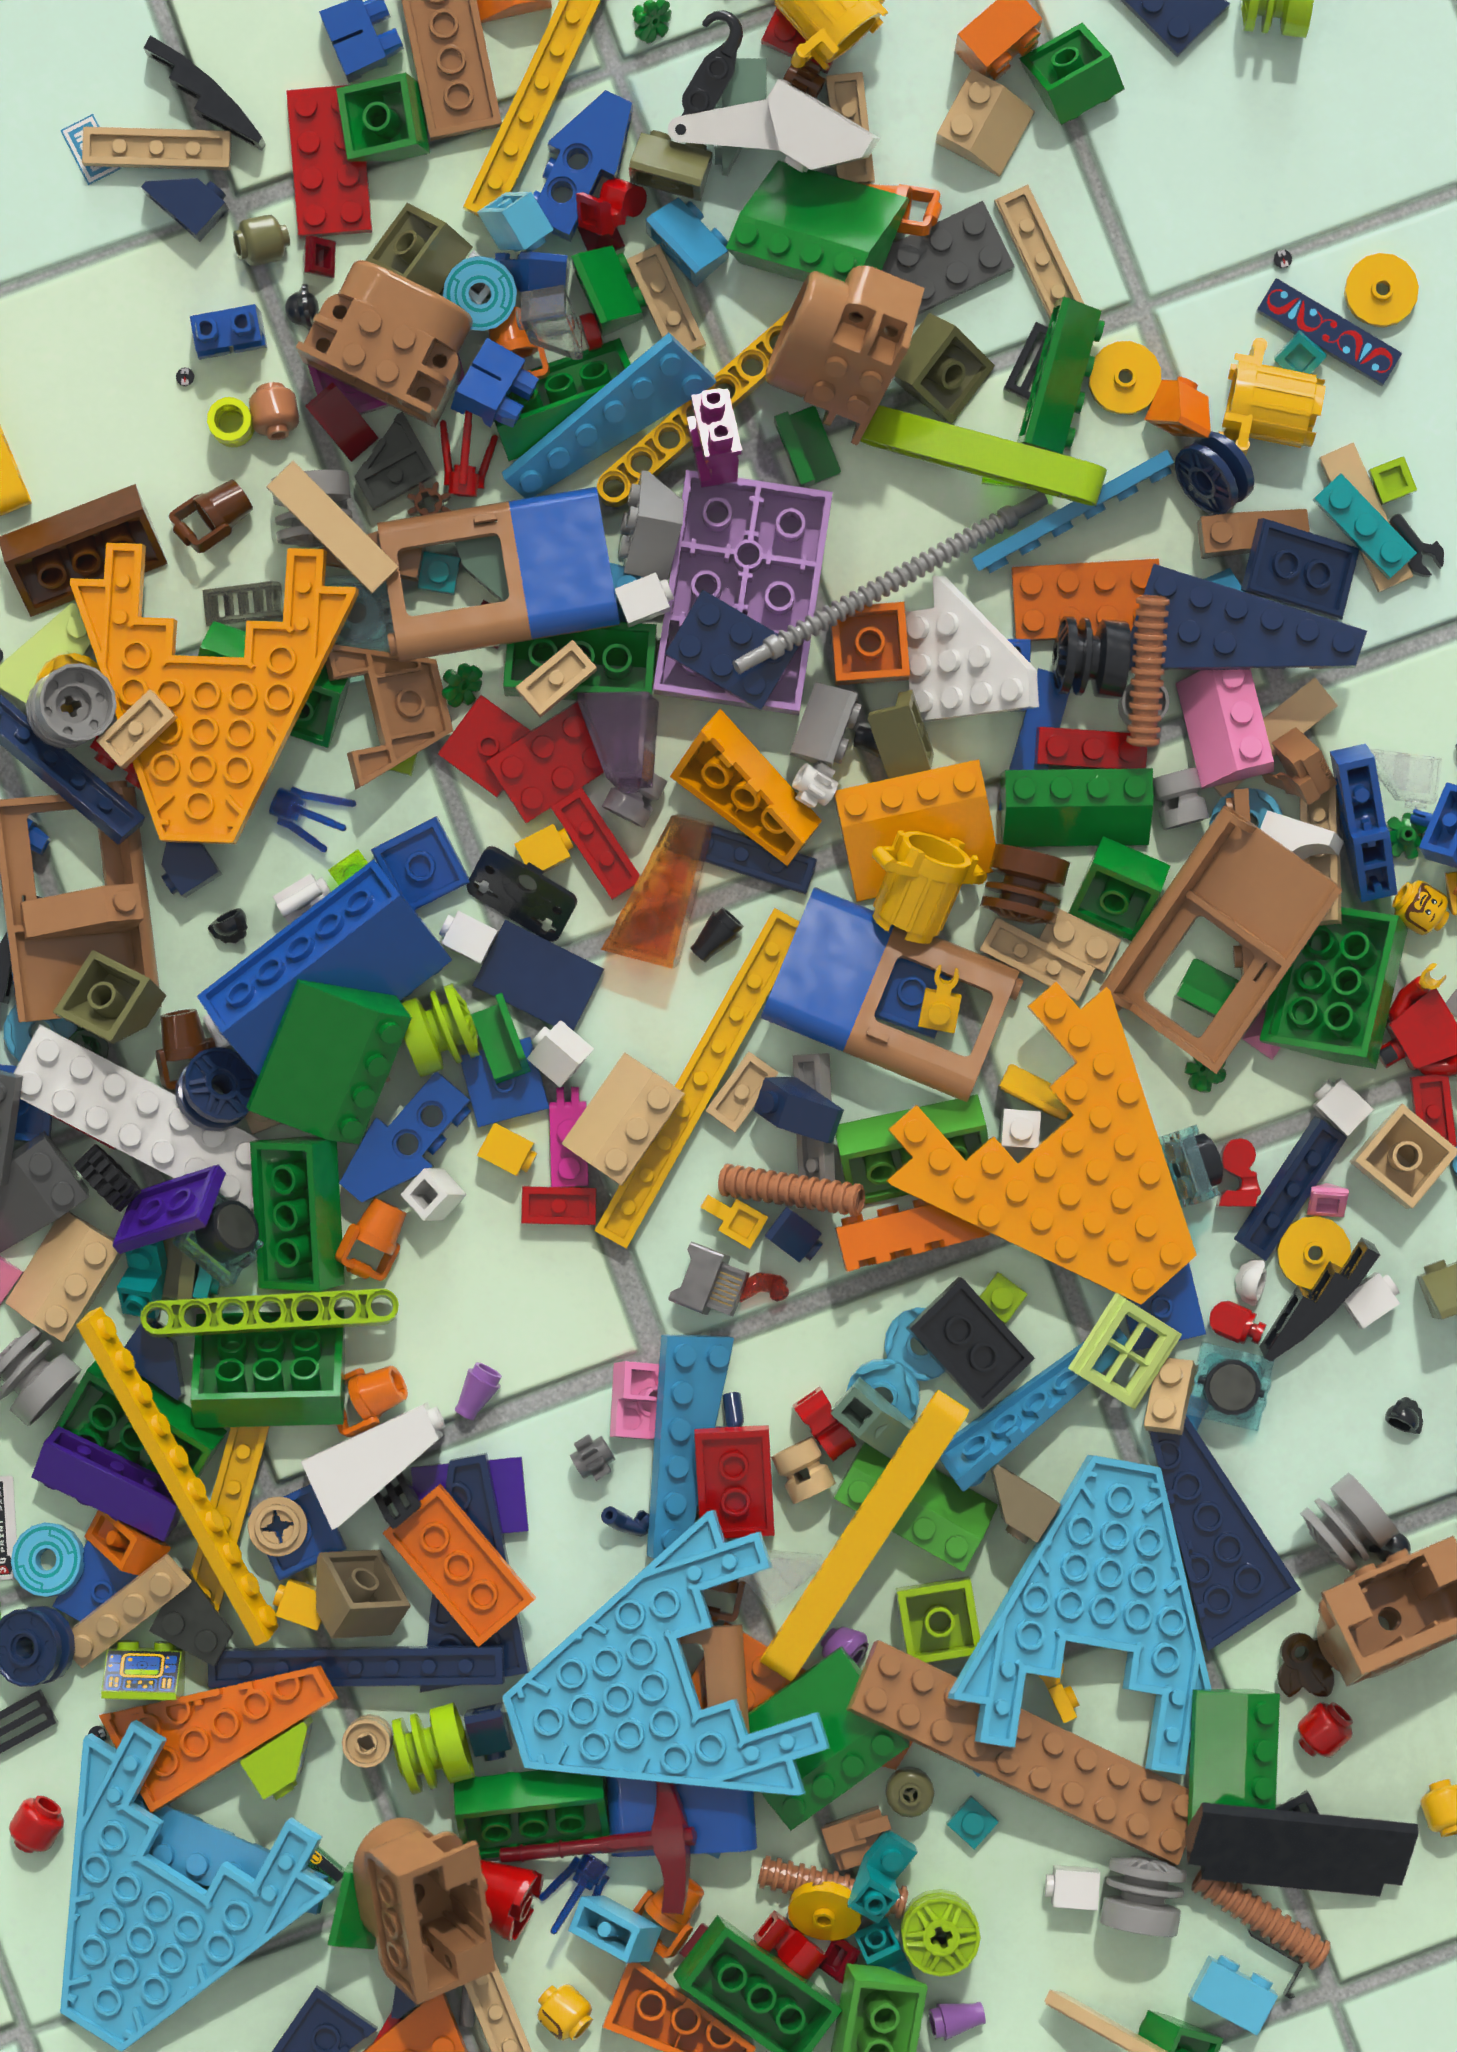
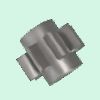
(592, 1457)

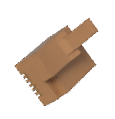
(1305, 767)
(854, 1835)

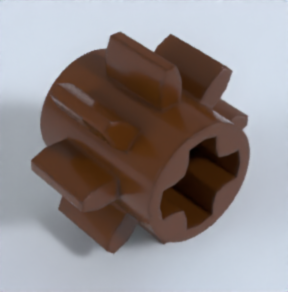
(806, 78)
(434, 495)

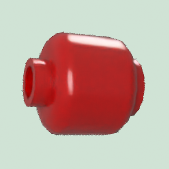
(1325, 1729)
(36, 1824)

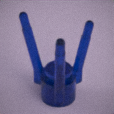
(289, 806)
(588, 1872)

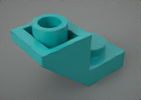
(143, 1279)
(875, 1882)
(882, 1948)

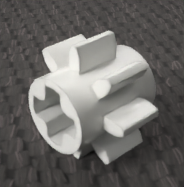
(815, 784)

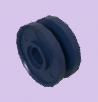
(1214, 473)
(200, 1101)
(52, 1646)

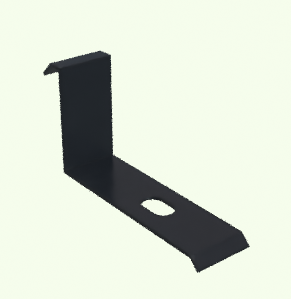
(1294, 1975)

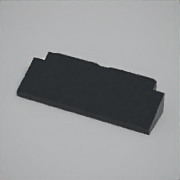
(1299, 1849)

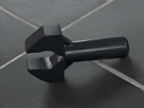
(1434, 550)

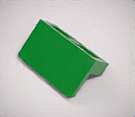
(807, 446)
(1205, 987)
(500, 1041)

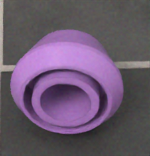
(851, 1640)

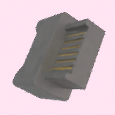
(710, 1282)

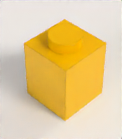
(545, 848)
(507, 1150)
(297, 1604)

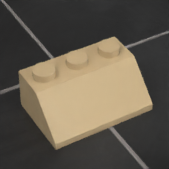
(623, 1119)
(64, 1276)

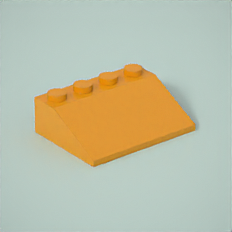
(935, 801)

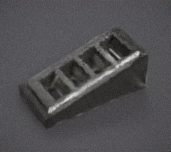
(274, 603)

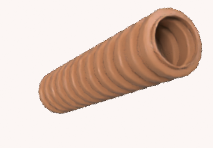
(1147, 670)
(791, 1190)
(789, 1877)
(1265, 1919)

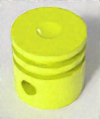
(230, 422)

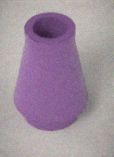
(477, 1390)
(955, 2018)

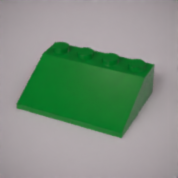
(815, 224)
(1339, 990)
(330, 1060)
(269, 1375)
(100, 1418)
(854, 1742)

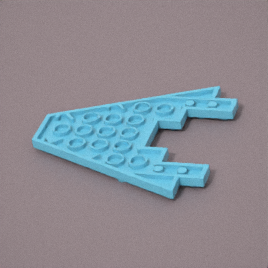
(1100, 1579)
(623, 1695)
(144, 1932)

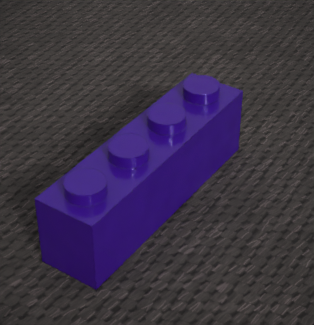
(107, 1483)

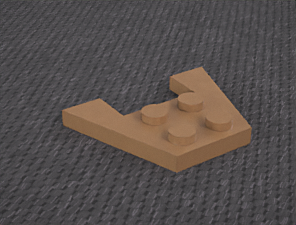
(404, 706)

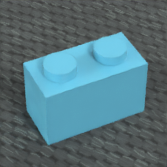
(516, 221)
(615, 1929)
(1233, 1994)

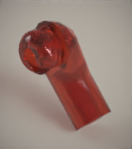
(766, 1282)

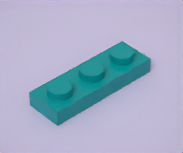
(1364, 526)

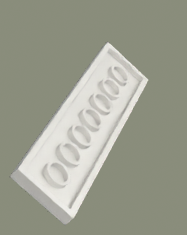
(129, 1113)

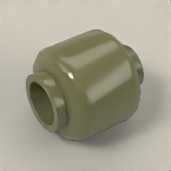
(261, 240)
(909, 1778)

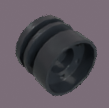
(1097, 657)

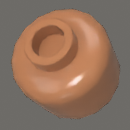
(274, 410)

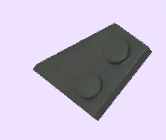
(394, 465)
(193, 1623)

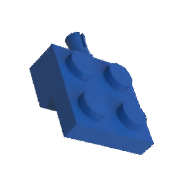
(1440, 838)

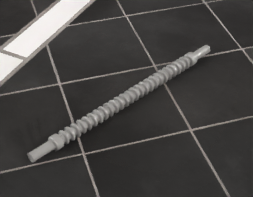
(775, 646)

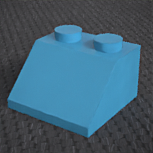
(687, 239)

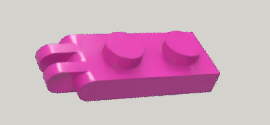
(566, 1166)

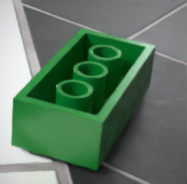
(756, 1990)

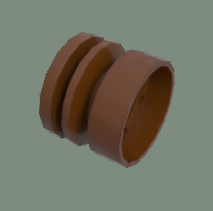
(1025, 884)

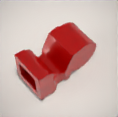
(616, 201)
(1236, 1159)
(826, 1429)
(791, 1945)

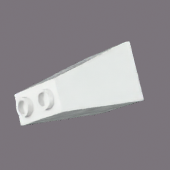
(364, 1464)

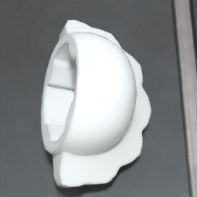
(1251, 1281)

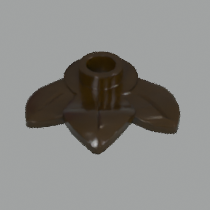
(1307, 1671)

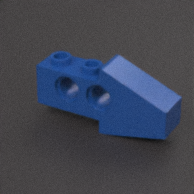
(600, 136)
(1364, 822)
(378, 1160)

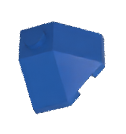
(537, 270)

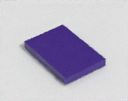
(169, 1209)
(508, 1486)

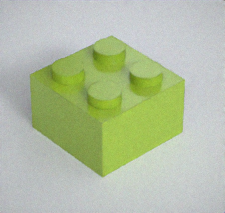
(939, 1619)

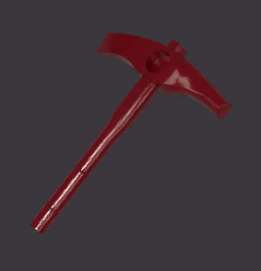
(668, 1838)

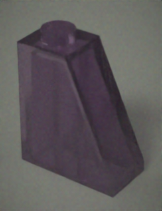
(623, 735)

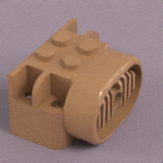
(390, 341)
(845, 342)
(1407, 1590)
(424, 1907)

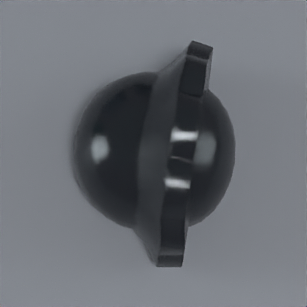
(302, 307)
(230, 926)
(1405, 1416)
(1395, 1545)

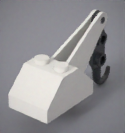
(785, 121)

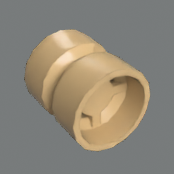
(796, 1458)
(367, 1740)

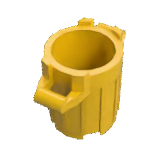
(830, 26)
(1271, 402)
(922, 883)

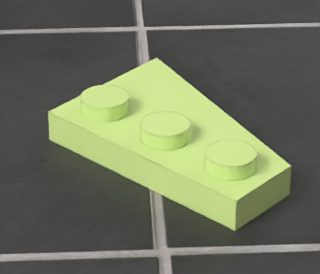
(60, 636)

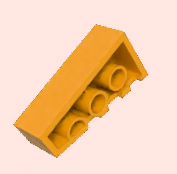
(745, 789)

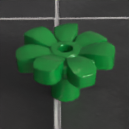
(651, 19)
(462, 684)
(1399, 841)
(1202, 1077)

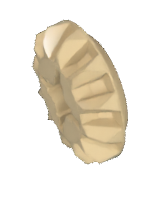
(263, 1516)

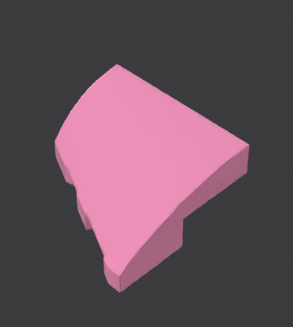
(634, 1400)

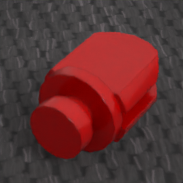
(1236, 1323)

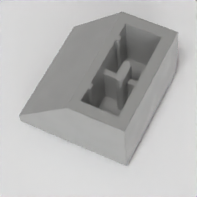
(650, 528)
(824, 725)

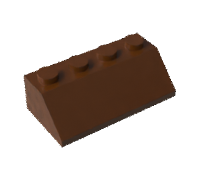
(74, 546)

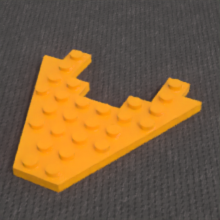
(230, 710)
(1092, 1190)

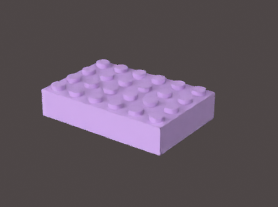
(760, 554)

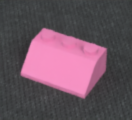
(1225, 726)

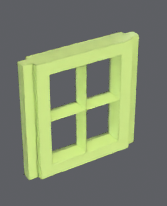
(1101, 1336)

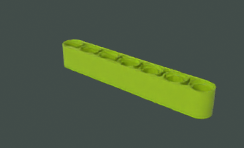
(985, 455)
(252, 1304)

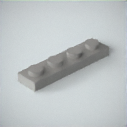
(815, 1156)

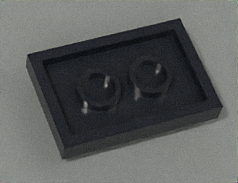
(970, 1343)

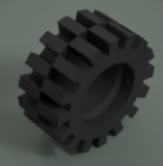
(107, 1177)

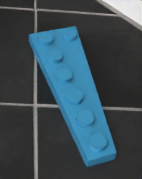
(627, 404)
(1060, 520)
(687, 1399)
(1017, 1416)
(200, 1848)

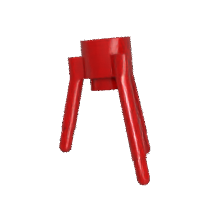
(463, 479)

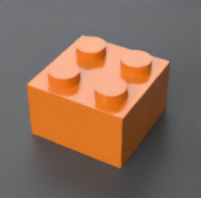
(998, 37)
(871, 645)

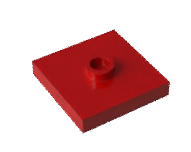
(477, 738)

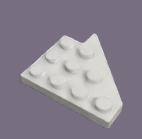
(963, 661)

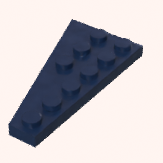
(1240, 631)
(473, 1490)
(1223, 1549)

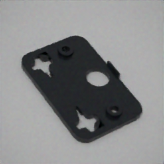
(515, 900)

